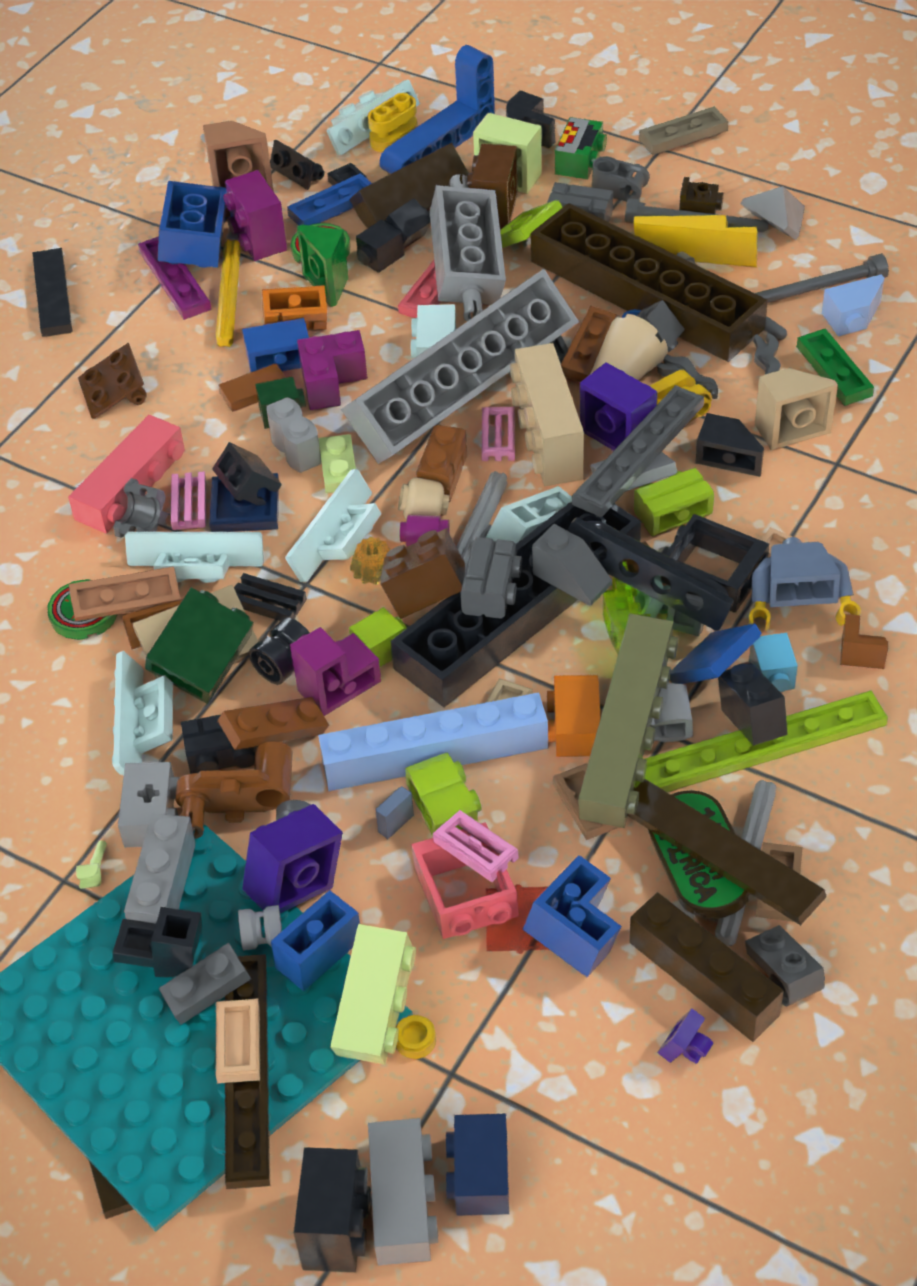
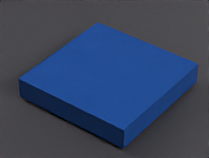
(715, 654)

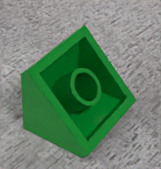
(324, 259)

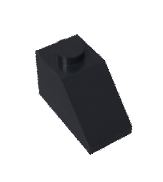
(728, 446)

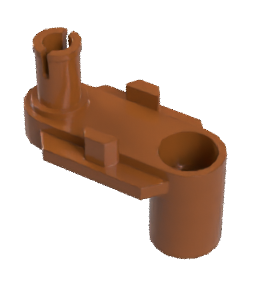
(238, 790)

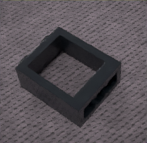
(723, 542)

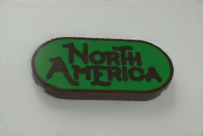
(694, 883)

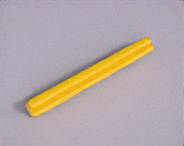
(228, 293)

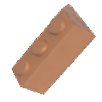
(235, 152)

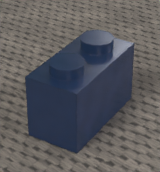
(479, 1164)

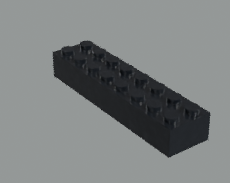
(453, 650)

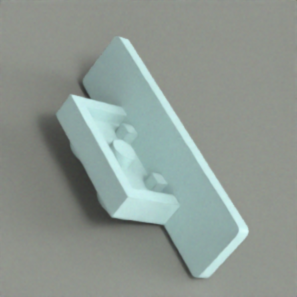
(352, 123)
(335, 528)
(195, 554)
(141, 712)

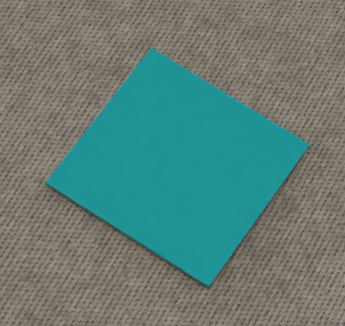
(120, 1069)

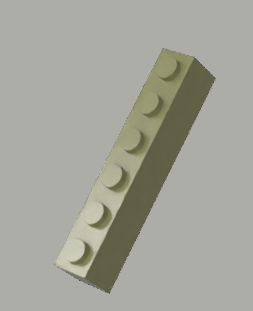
(626, 721)

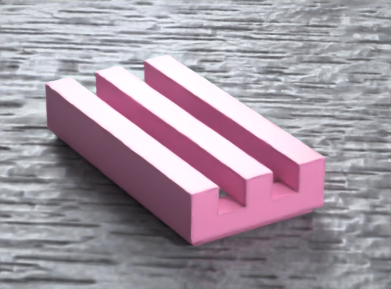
(498, 451)
(188, 482)
(470, 850)

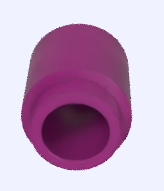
(420, 524)

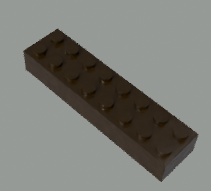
(639, 274)

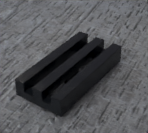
(270, 594)

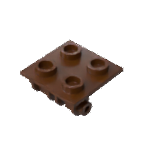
(112, 381)

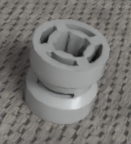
(251, 926)

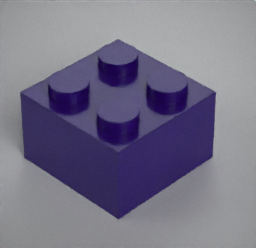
(613, 405)
(292, 859)

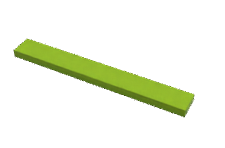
(735, 752)

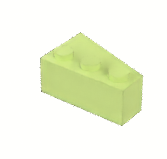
(373, 994)

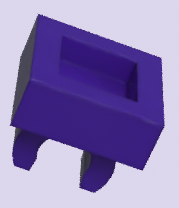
(686, 1040)

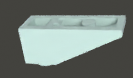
(524, 516)

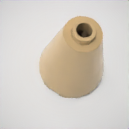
(631, 347)

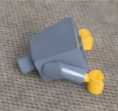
(801, 576)

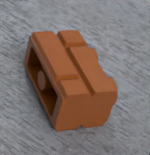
(444, 457)

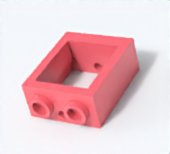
(468, 916)

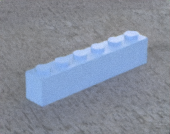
(465, 733)

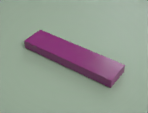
(176, 282)

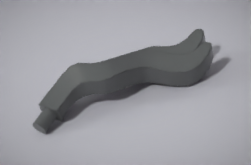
(765, 353)
(673, 364)

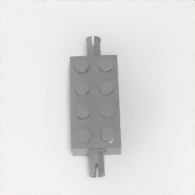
(467, 246)

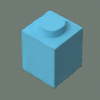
(775, 660)

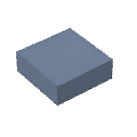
(394, 812)

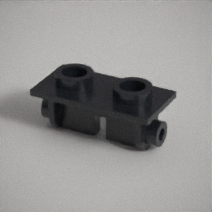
(295, 165)

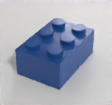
(192, 224)

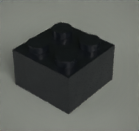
(331, 1210)

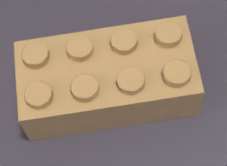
(547, 414)

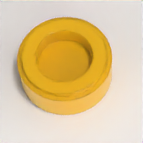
(415, 1037)

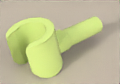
(91, 873)

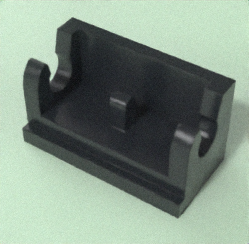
(244, 474)

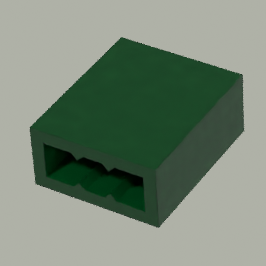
(199, 644)

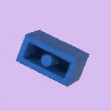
(274, 344)
(315, 940)

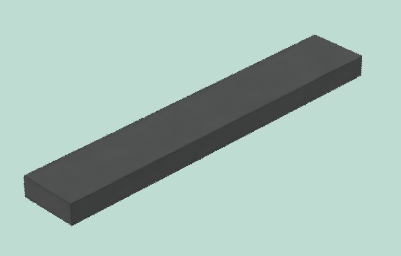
(637, 451)

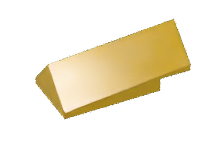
(701, 237)

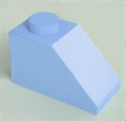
(853, 304)

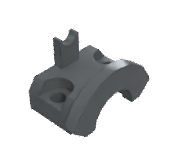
(142, 511)

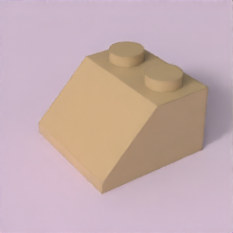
(794, 407)

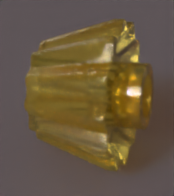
(368, 560)

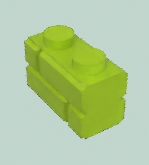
(673, 501)

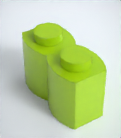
(440, 791)

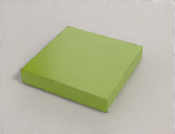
(525, 223)

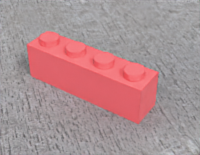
(140, 456)

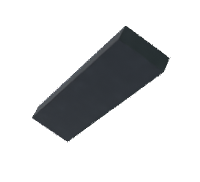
(52, 292)

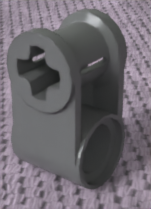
(618, 177)

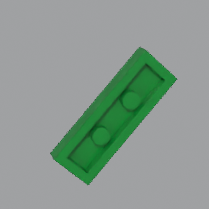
(833, 363)

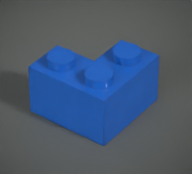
(568, 917)

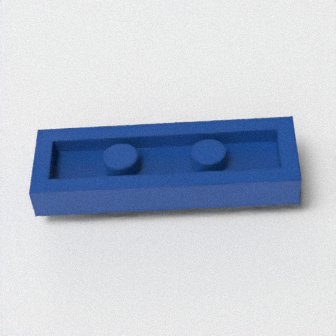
(327, 202)

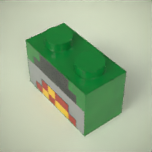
(579, 147)

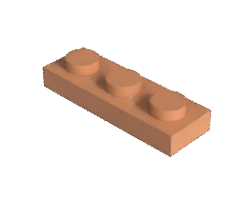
(123, 593)

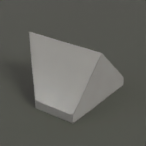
(778, 209)

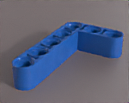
(454, 123)

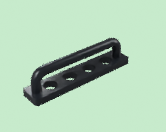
(652, 563)

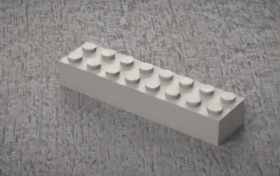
(458, 366)

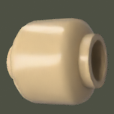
(423, 498)

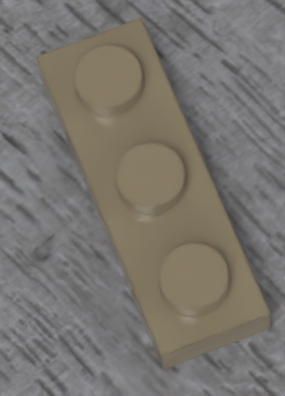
(683, 130)

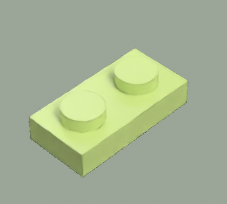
(336, 459)

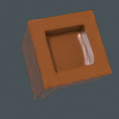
(861, 649)

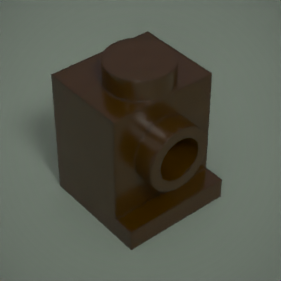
(700, 197)

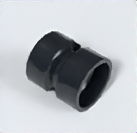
(273, 653)

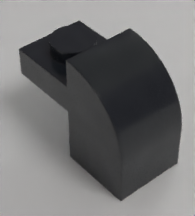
(530, 109)
(164, 946)

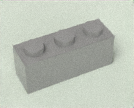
(161, 867)
(401, 1192)

